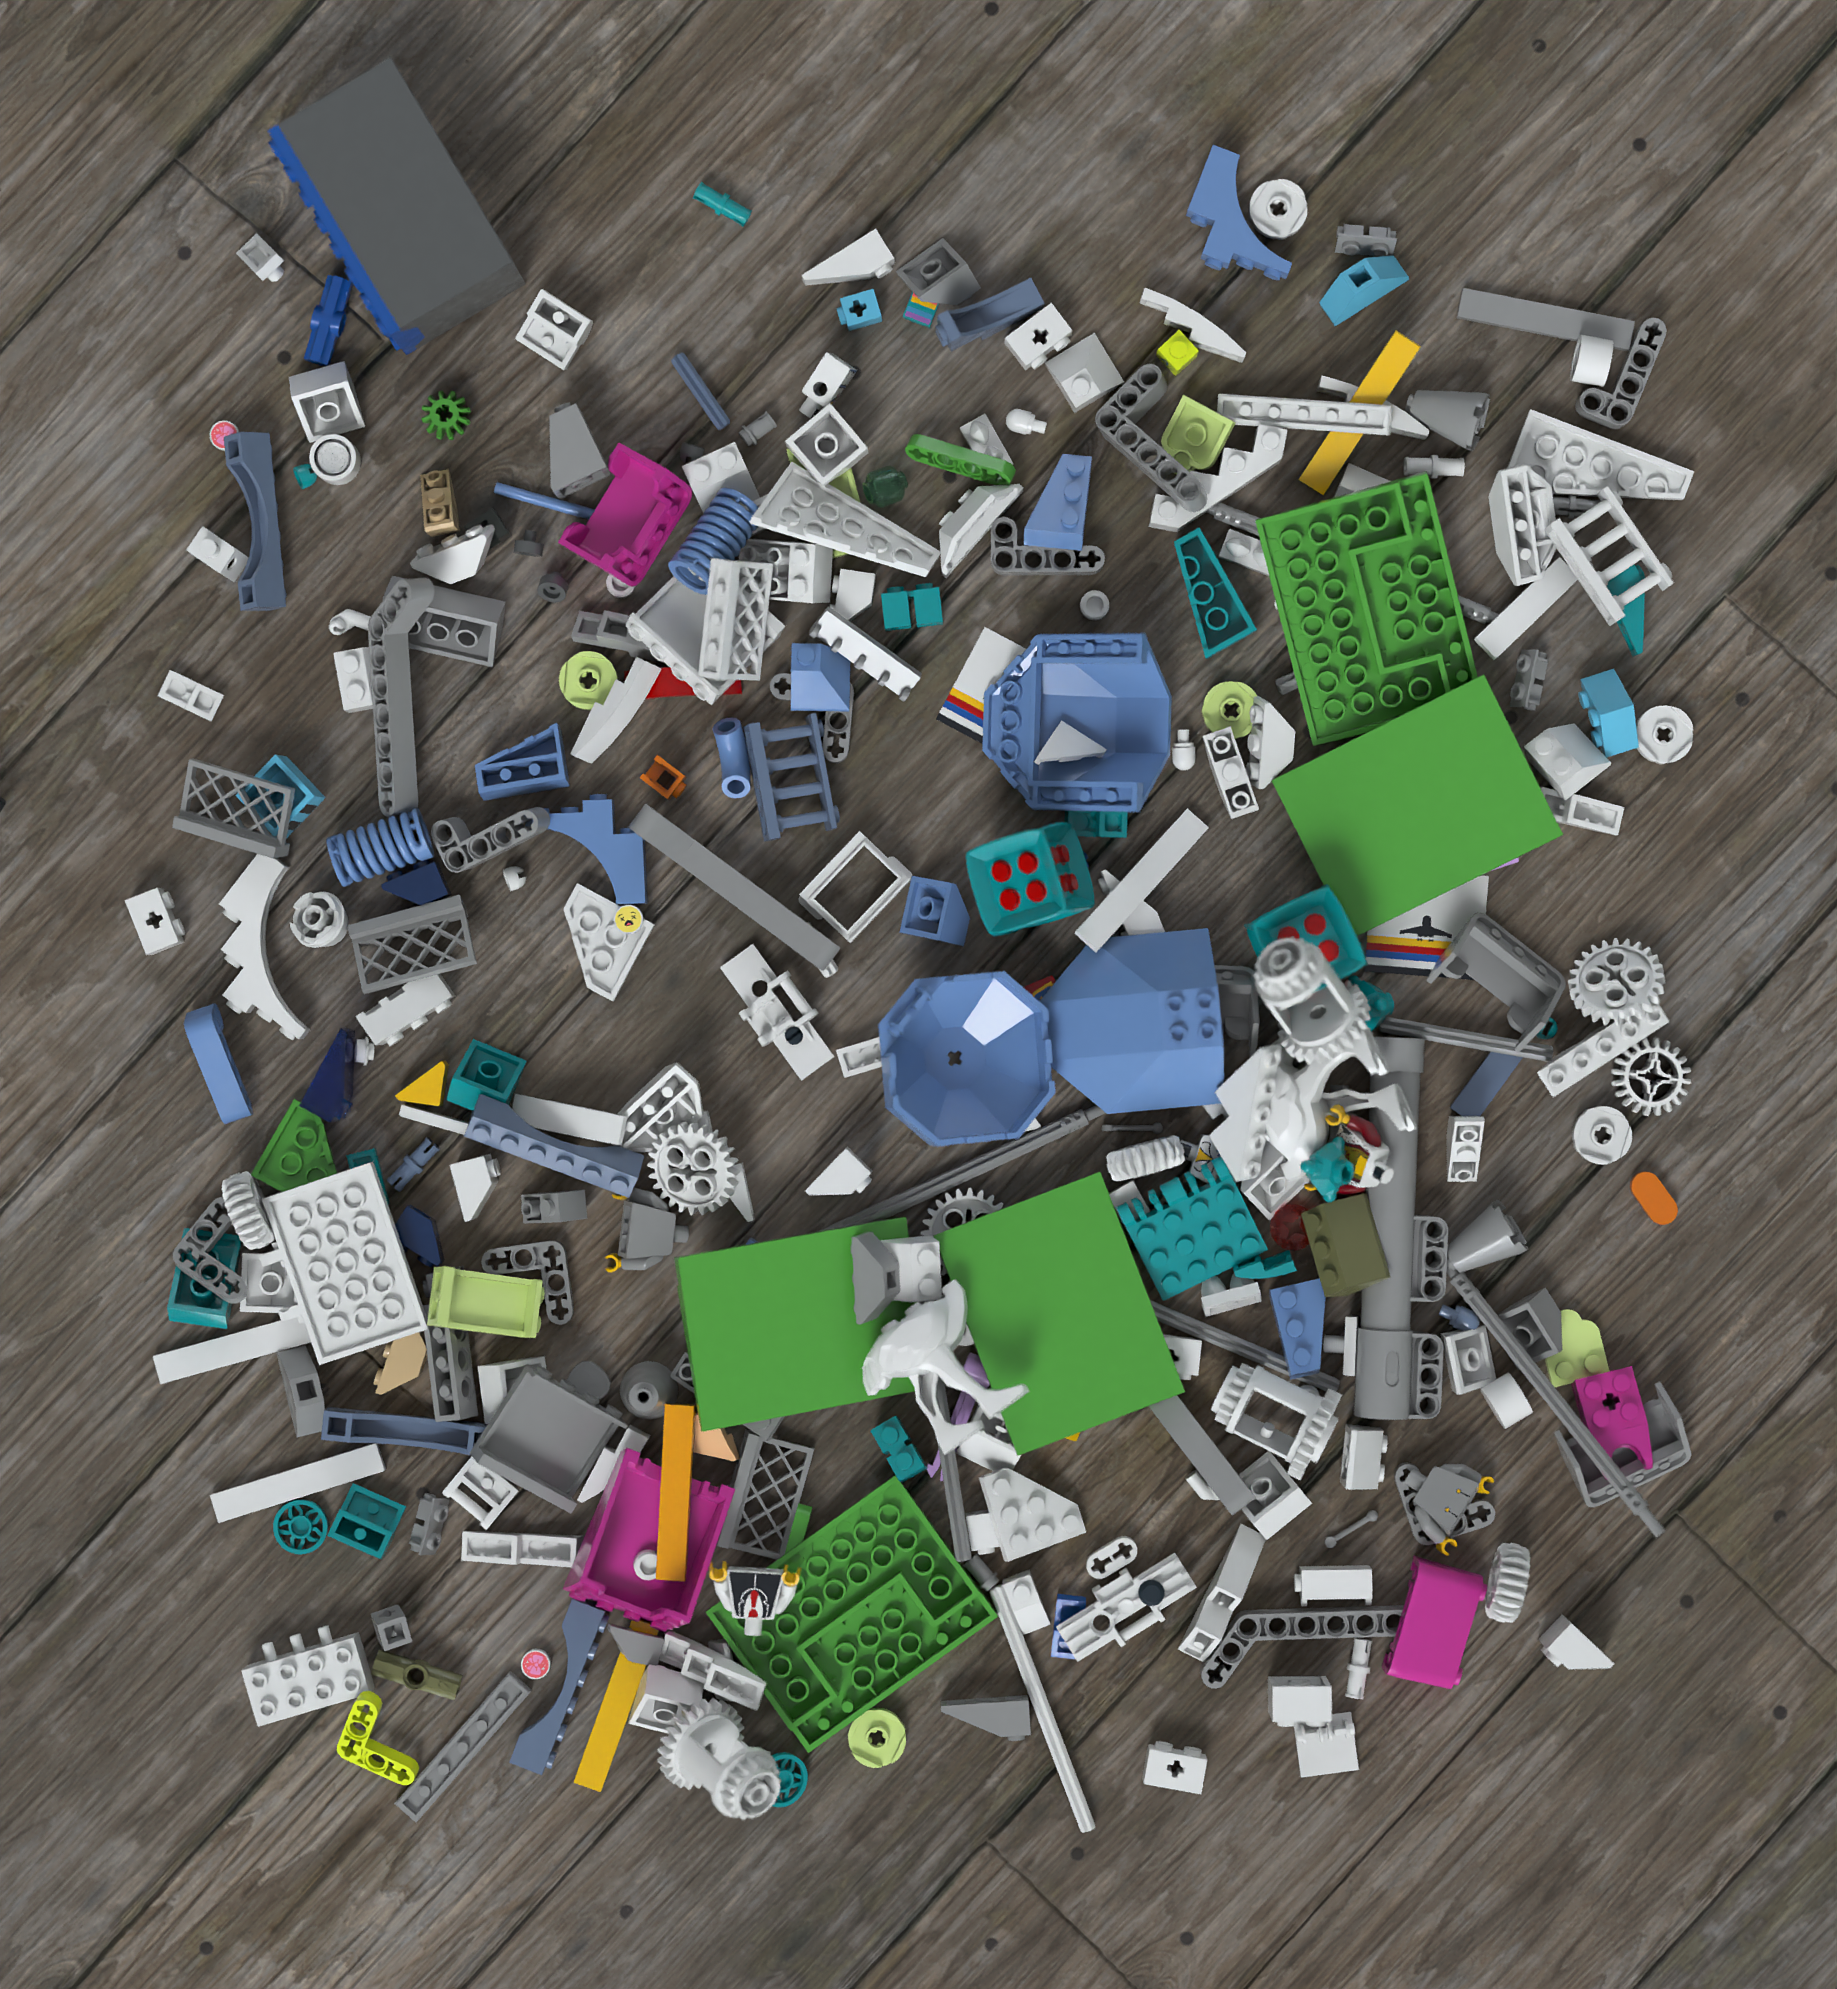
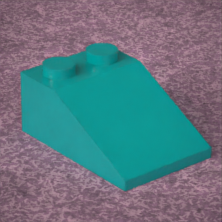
(193, 1302)

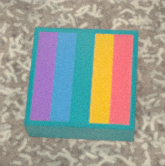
(920, 312)

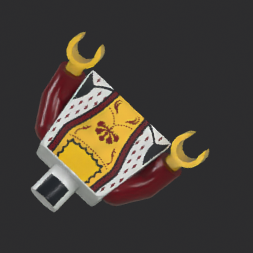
(1363, 1149)

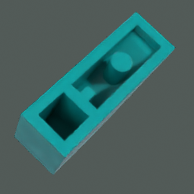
(1633, 622)

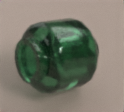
(885, 486)

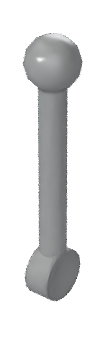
(1155, 1128)
(1330, 1541)

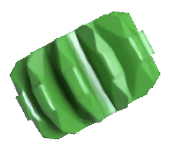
(456, 409)

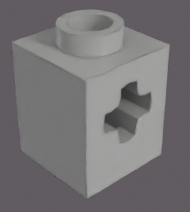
(391, 1623)

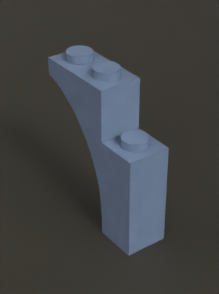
(988, 316)

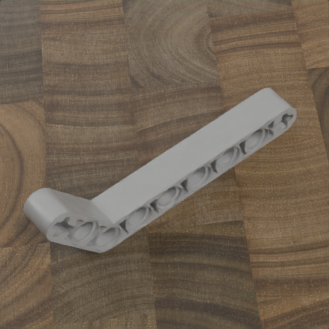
(393, 694)
(734, 887)
(1291, 1631)

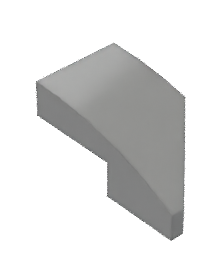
(637, 1646)

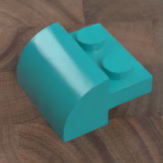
(367, 1521)

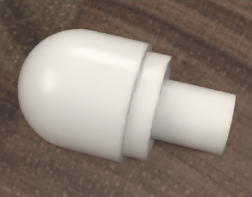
(1024, 422)
(1183, 751)

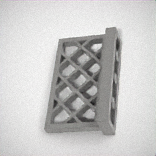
(229, 833)
(402, 924)
(742, 1481)

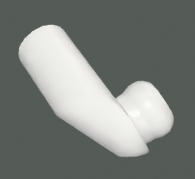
(346, 620)
(1201, 1486)

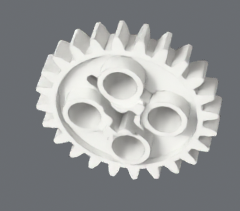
(1634, 965)
(694, 1192)
(960, 1205)

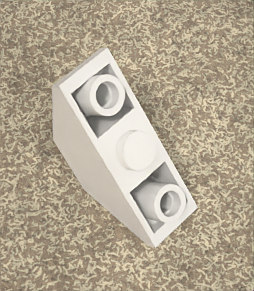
(455, 556)
(1269, 743)
(1230, 773)
(1464, 1147)

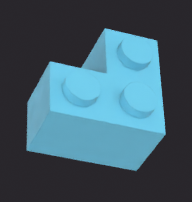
(1609, 713)

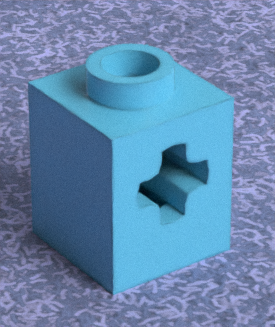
(864, 299)

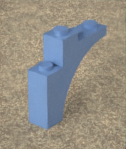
(1230, 238)
(620, 854)

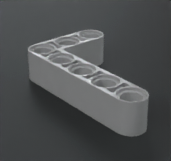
(1144, 446)

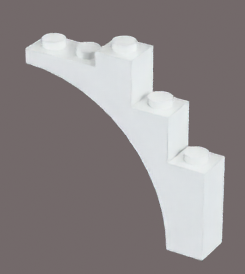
(254, 985)

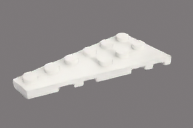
(1586, 463)
(835, 520)

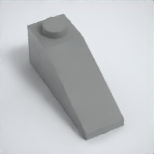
(999, 1715)

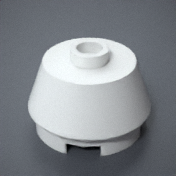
(319, 920)

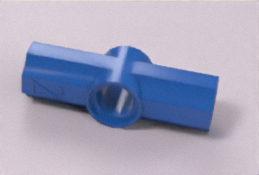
(328, 320)

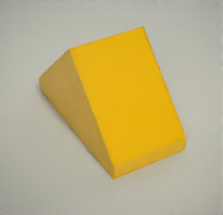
(428, 1088)

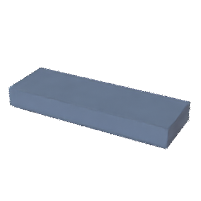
(1484, 1084)

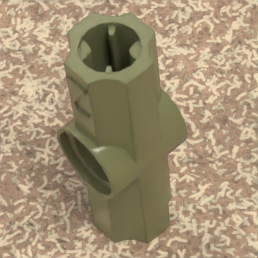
(397, 1669)

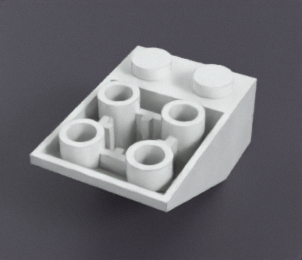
(799, 569)

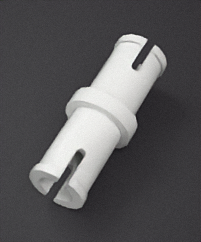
(1434, 466)
(1358, 1668)

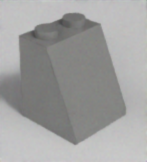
(573, 452)

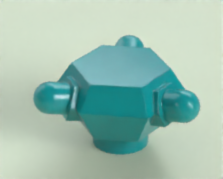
(1379, 1002)
(1329, 1168)

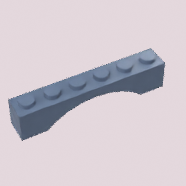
(251, 464)
(605, 1167)
(399, 1429)
(537, 1741)

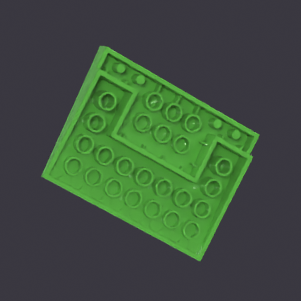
(1367, 606)
(1418, 806)
(1060, 1312)
(778, 1326)
(866, 1616)

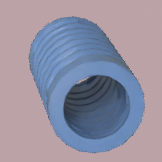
(713, 524)
(381, 860)

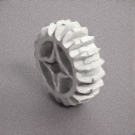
(1648, 1090)
(1145, 1158)
(246, 1210)
(1507, 1582)

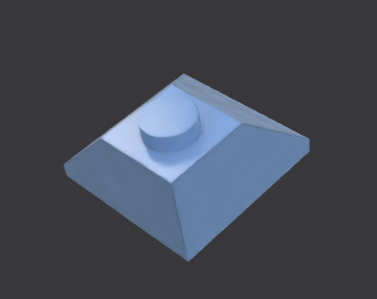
(819, 679)
(935, 911)

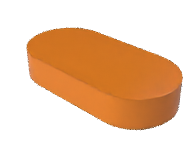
(1653, 1198)

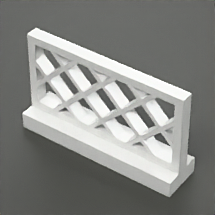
(721, 618)

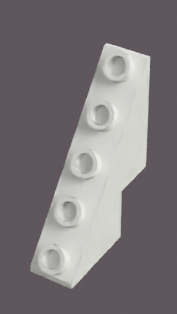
(1598, 1049)
(1247, 1102)
(1223, 1594)

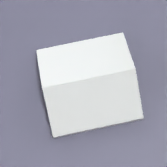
(267, 1286)

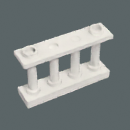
(1579, 557)

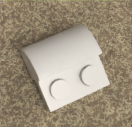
(554, 329)

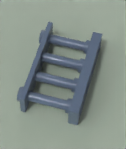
(768, 795)

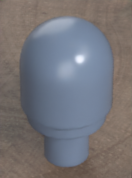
(1460, 1317)

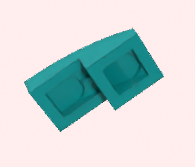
(1098, 823)
(1270, 1267)

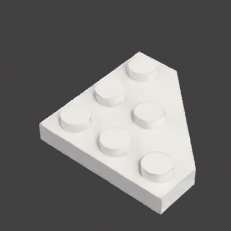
(600, 947)
(1028, 1514)

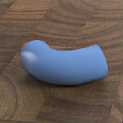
(733, 757)

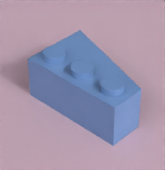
(1062, 508)
(525, 768)
(1299, 1323)

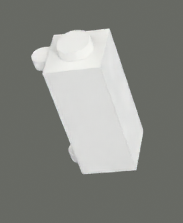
(1334, 1583)

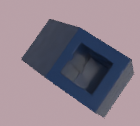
(420, 886)
(420, 1234)

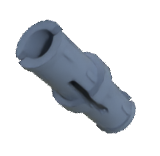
(413, 1164)

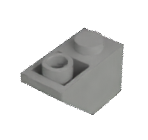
(554, 1206)

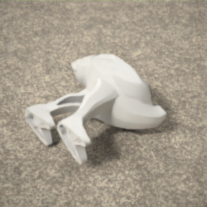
(1300, 1105)
(923, 1350)

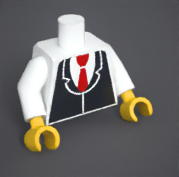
(754, 1593)

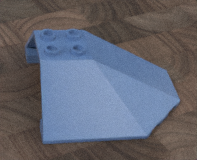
(1101, 688)
(1140, 1022)

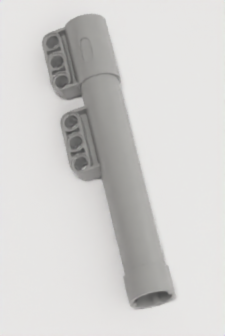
(1387, 1349)

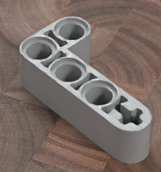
(1629, 372)
(1047, 555)
(494, 836)

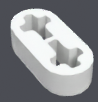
(1108, 1551)

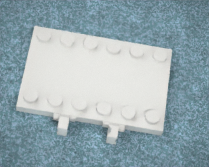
(344, 1264)

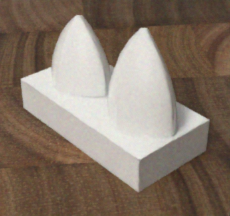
(983, 438)
(1244, 552)
(1218, 1299)

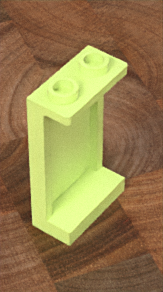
(485, 1302)

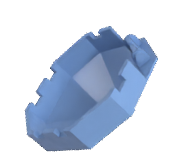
(1002, 1066)

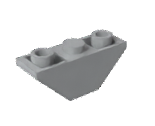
(874, 1277)
(302, 1390)

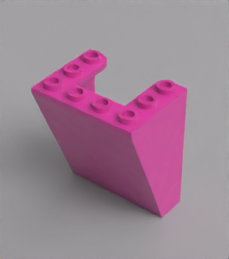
(627, 1524)

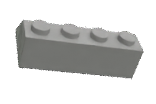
(458, 626)

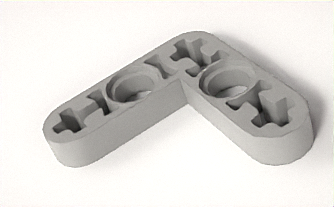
(827, 742)
(201, 1249)
(539, 1261)
(1413, 1522)

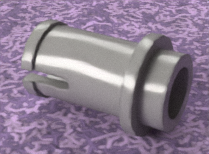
(757, 429)
(981, 1572)

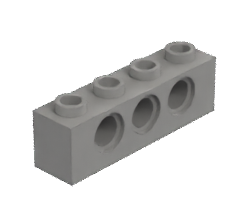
(450, 1373)

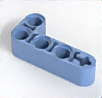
(217, 1065)

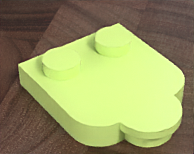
(1196, 434)
(1581, 1351)

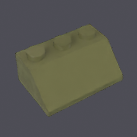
(1345, 1245)

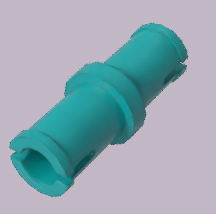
(722, 204)

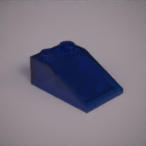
(333, 1083)

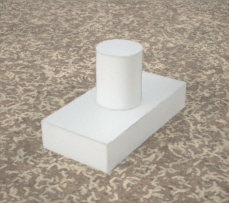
(262, 259)
(1345, 1344)

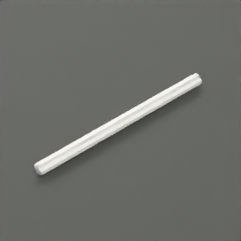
(1042, 1709)

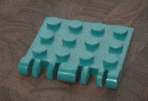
(1193, 1232)

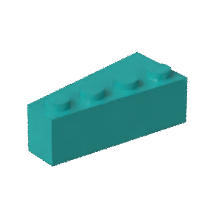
(1214, 601)

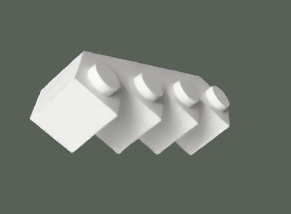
(1235, 471)

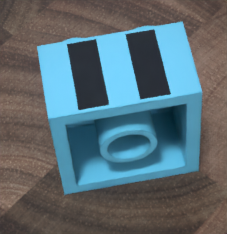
(284, 772)

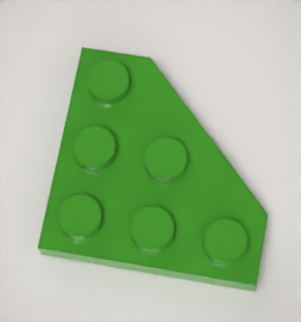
(296, 1152)

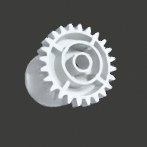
(1317, 1021)
(1313, 1434)
(710, 1752)

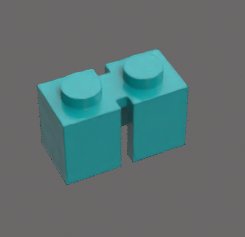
(926, 603)
(904, 1459)

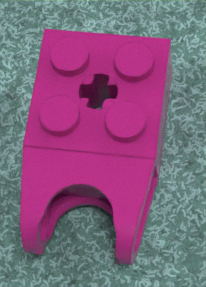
(1622, 1426)

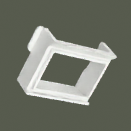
(834, 867)

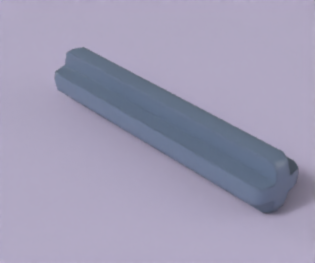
(700, 391)

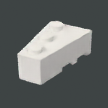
(406, 1009)

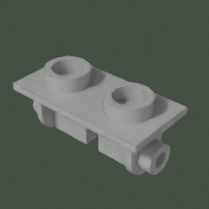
(1352, 241)
(1530, 666)
(427, 1537)

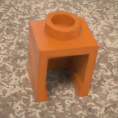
(655, 773)

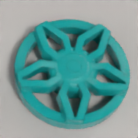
(300, 1526)
(787, 1778)

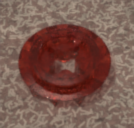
(1280, 1232)

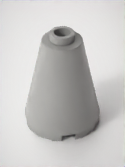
(1451, 414)
(1486, 1240)
(654, 1380)

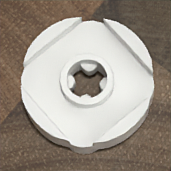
(1294, 205)
(1680, 735)
(1591, 1121)

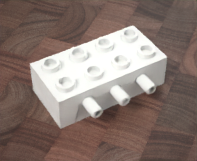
(307, 1676)

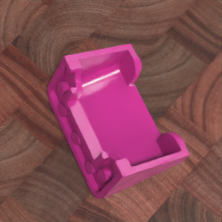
(630, 518)
(1434, 1624)

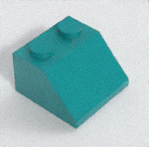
(485, 1072)

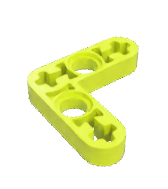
(364, 1747)

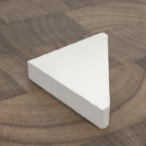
(1068, 745)

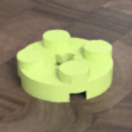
(578, 667)
(1229, 693)
(882, 1753)

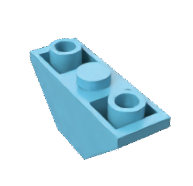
(1362, 286)

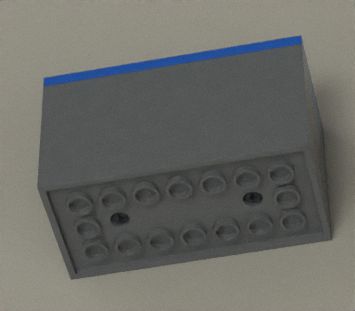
(394, 208)

